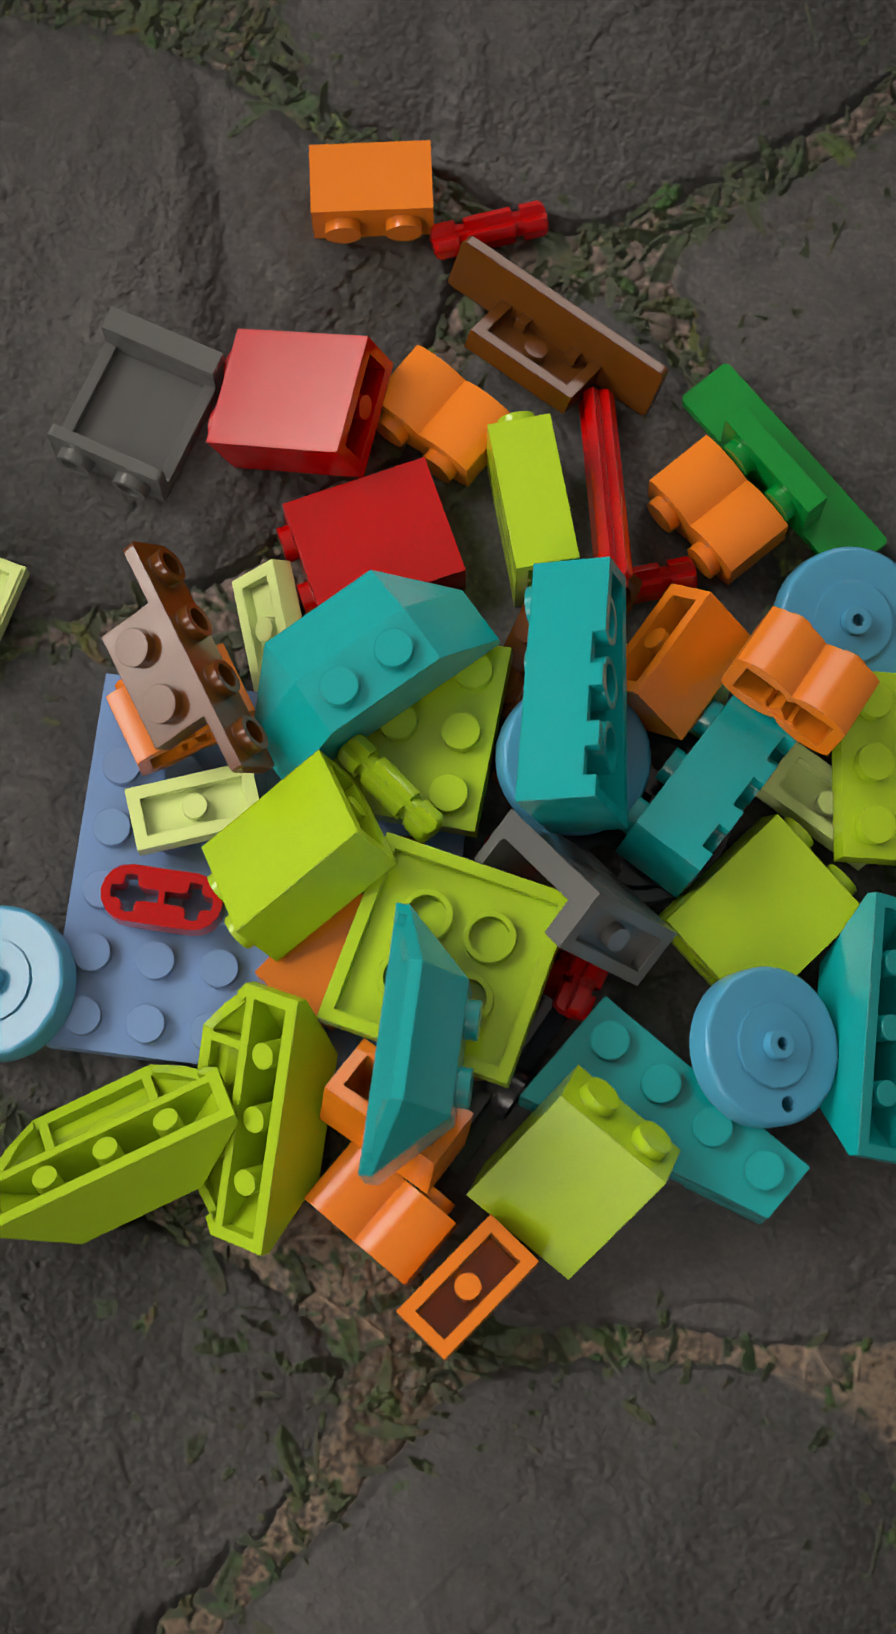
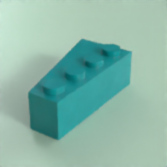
(575, 698)
(703, 793)
(718, 1157)

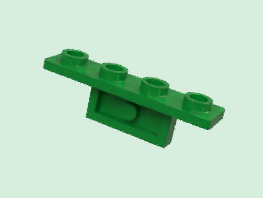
(779, 464)

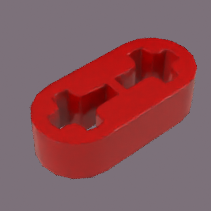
(160, 915)

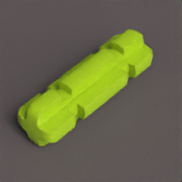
(390, 788)

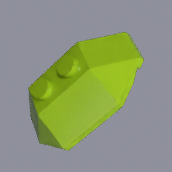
(276, 1075)
(114, 1154)

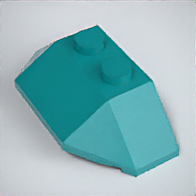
(362, 663)
(860, 996)
(418, 1050)

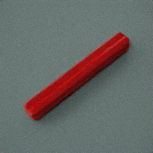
(605, 479)

